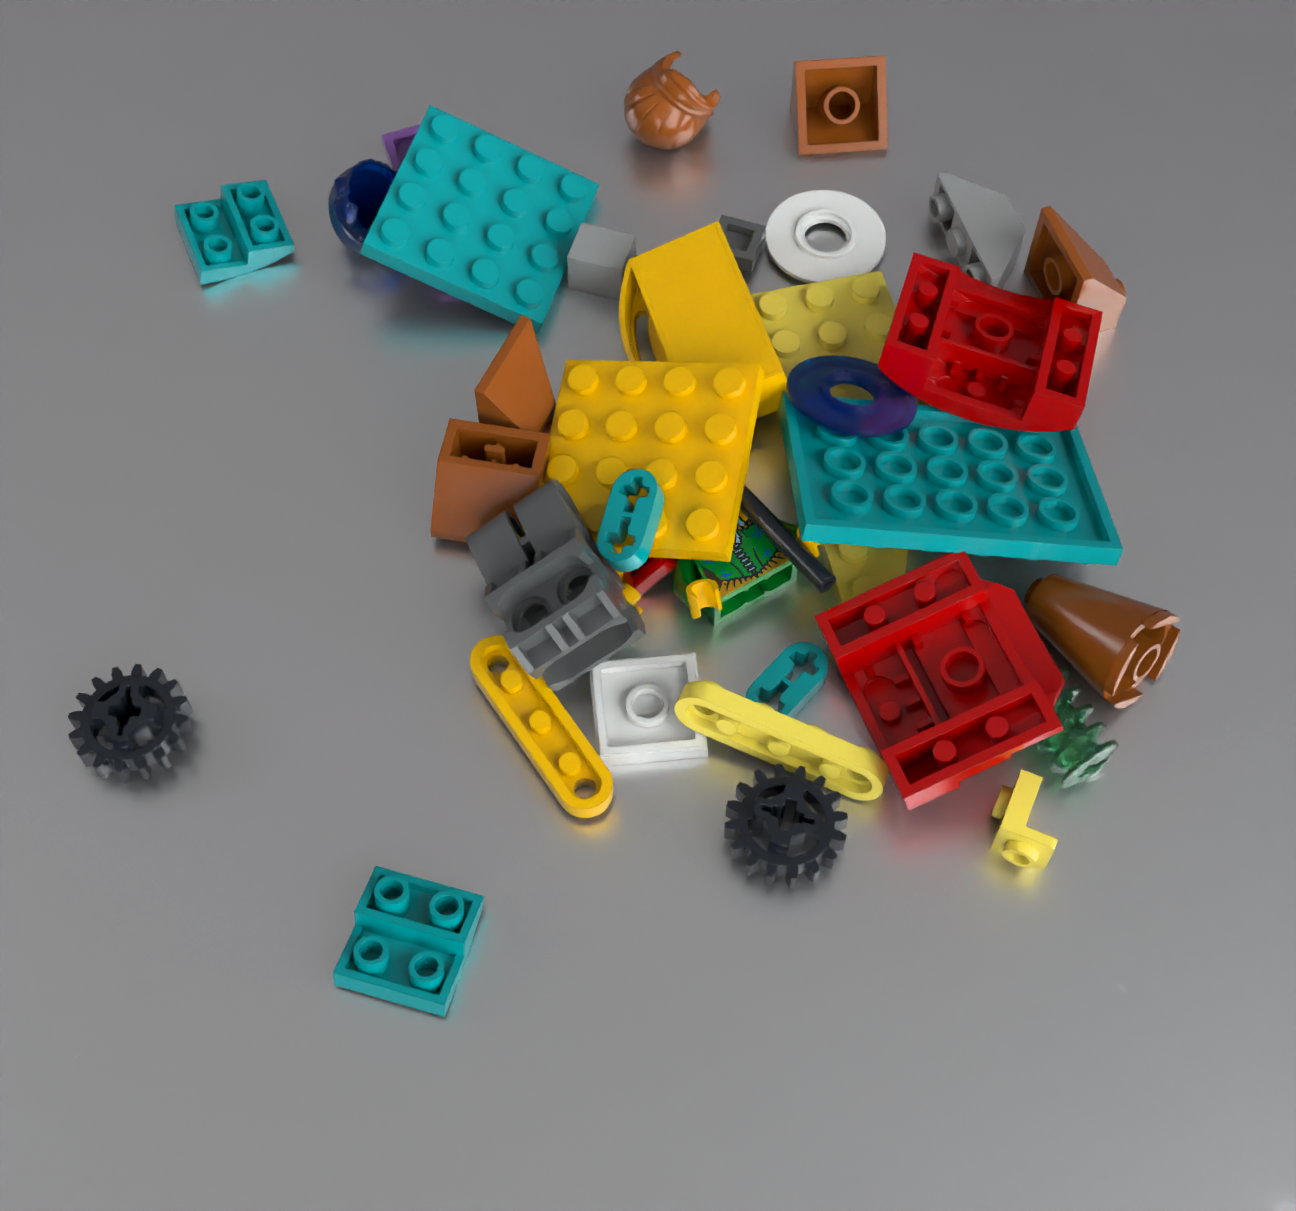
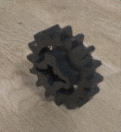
(134, 726)
(810, 832)

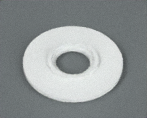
(794, 216)

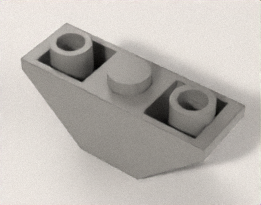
(978, 227)

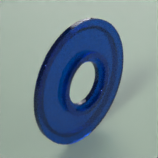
(810, 394)

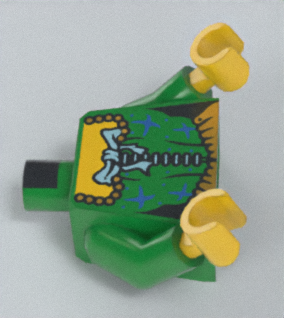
(730, 587)

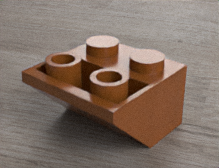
(483, 474)

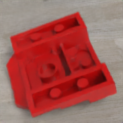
(990, 350)
(943, 674)

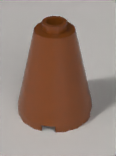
(1103, 634)

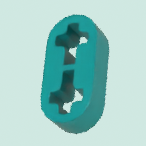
(624, 518)
(779, 673)

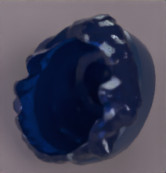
(357, 199)

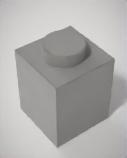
(599, 260)

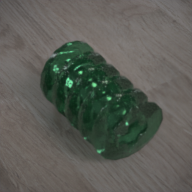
(1075, 749)

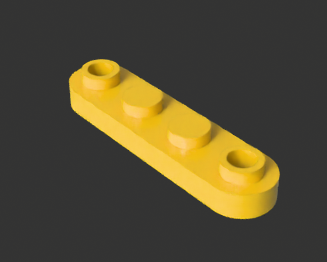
(542, 729)

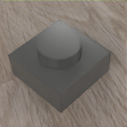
(744, 240)

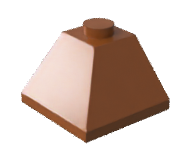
(1069, 269)
(516, 384)

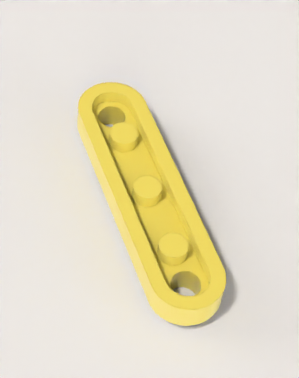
(781, 739)

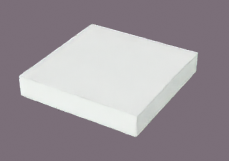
(636, 710)

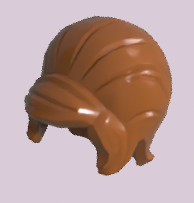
(666, 106)

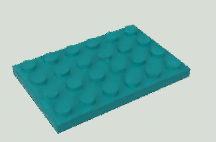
(949, 489)

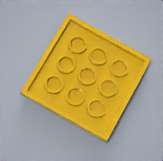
(669, 418)

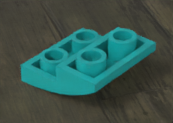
(233, 232)
(409, 941)

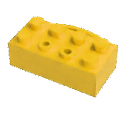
(698, 309)

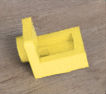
(1013, 838)

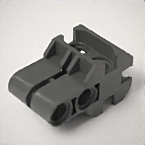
(553, 588)

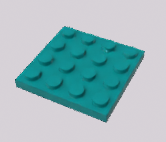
(480, 219)

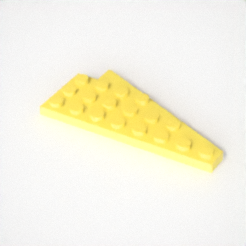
(839, 319)

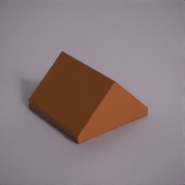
(839, 105)

